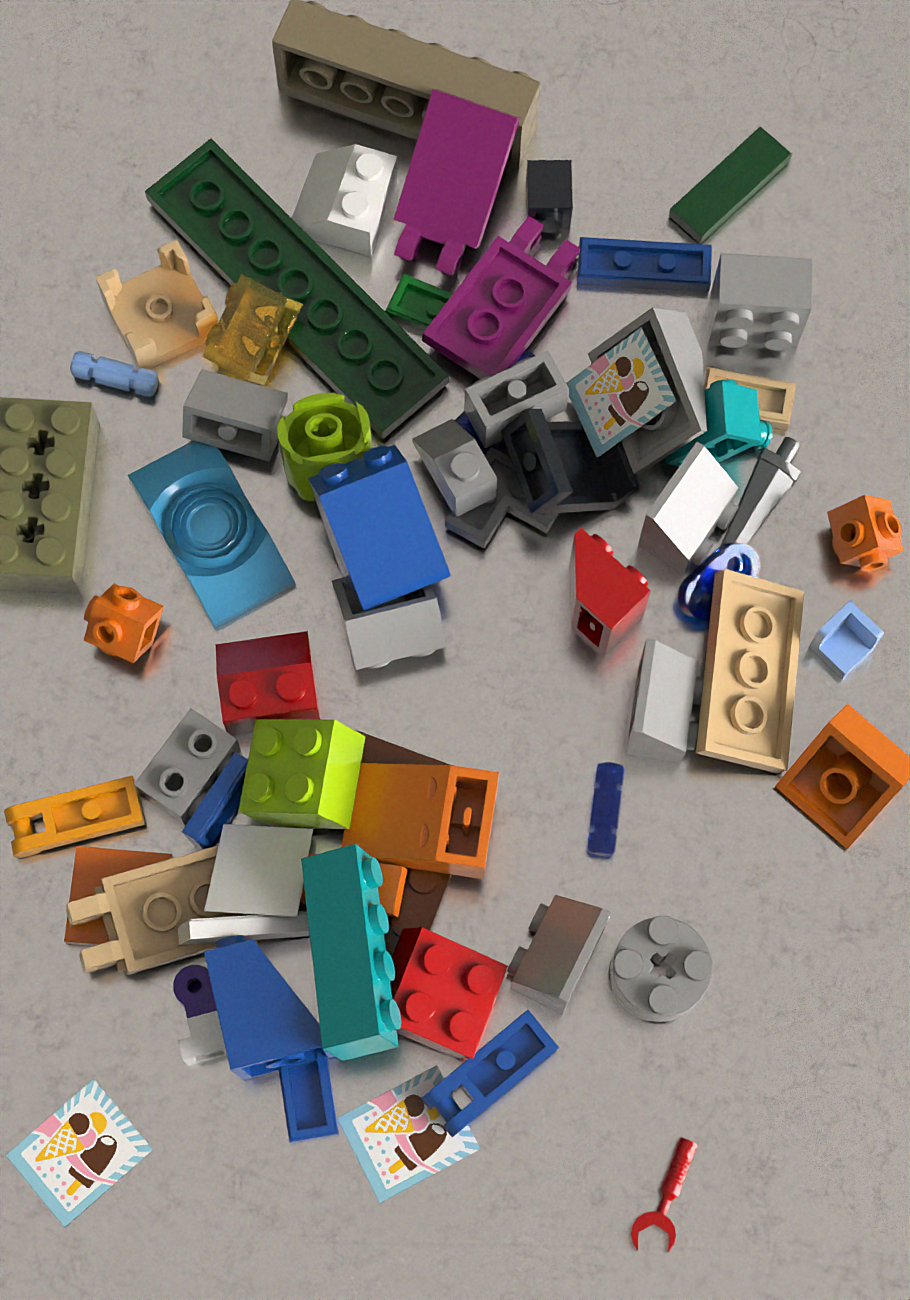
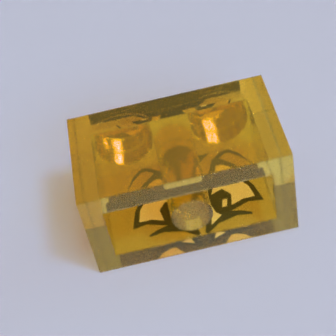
(251, 329)

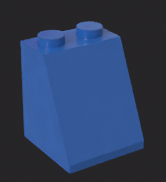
(378, 526)
(259, 1011)

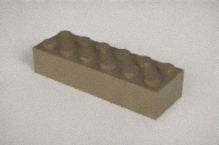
(390, 74)

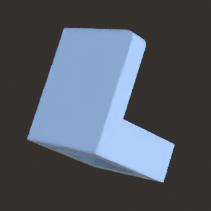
(846, 639)

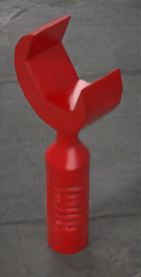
(669, 1191)

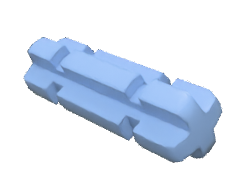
(114, 373)

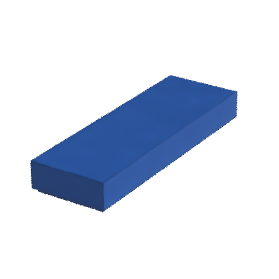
(644, 264)

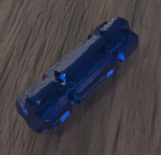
(606, 809)

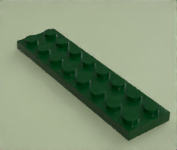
(339, 325)

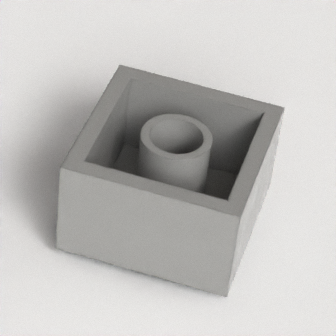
(760, 301)

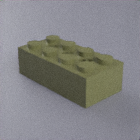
(64, 483)

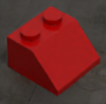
(265, 681)

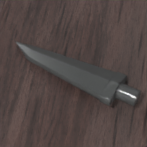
(765, 488)

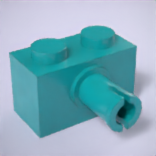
(731, 423)

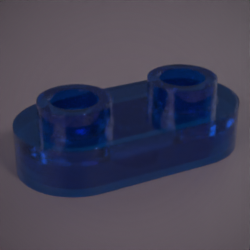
(703, 576)

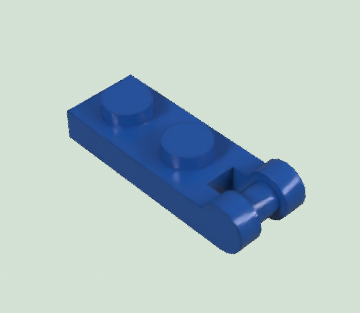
(492, 1071)

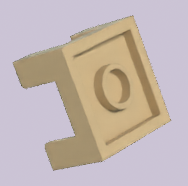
(159, 309)

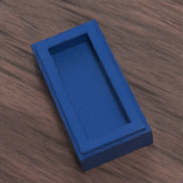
(218, 805)
(308, 1100)

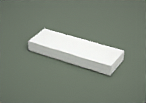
(251, 927)

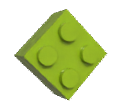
(302, 773)

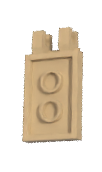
(145, 911)

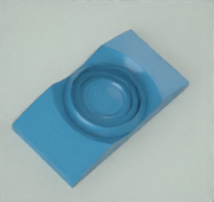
(212, 531)

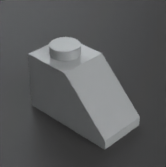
(457, 466)

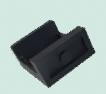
(561, 468)

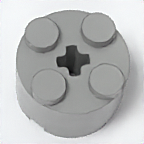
(660, 941)

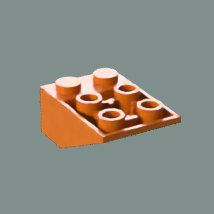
(424, 816)

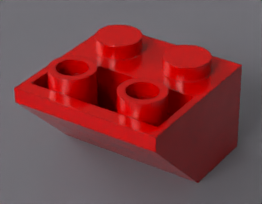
(603, 593)

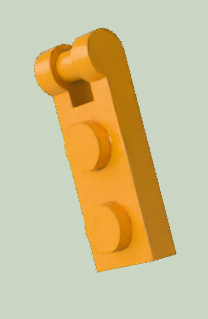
(75, 816)

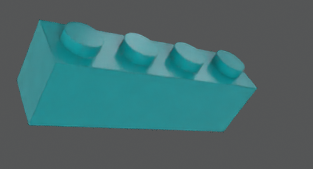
(350, 953)

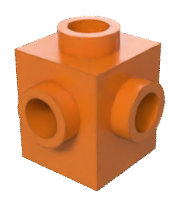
(865, 532)
(122, 622)

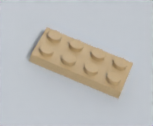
(750, 672)

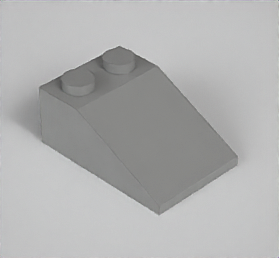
(682, 365)

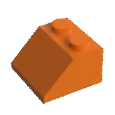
(846, 776)

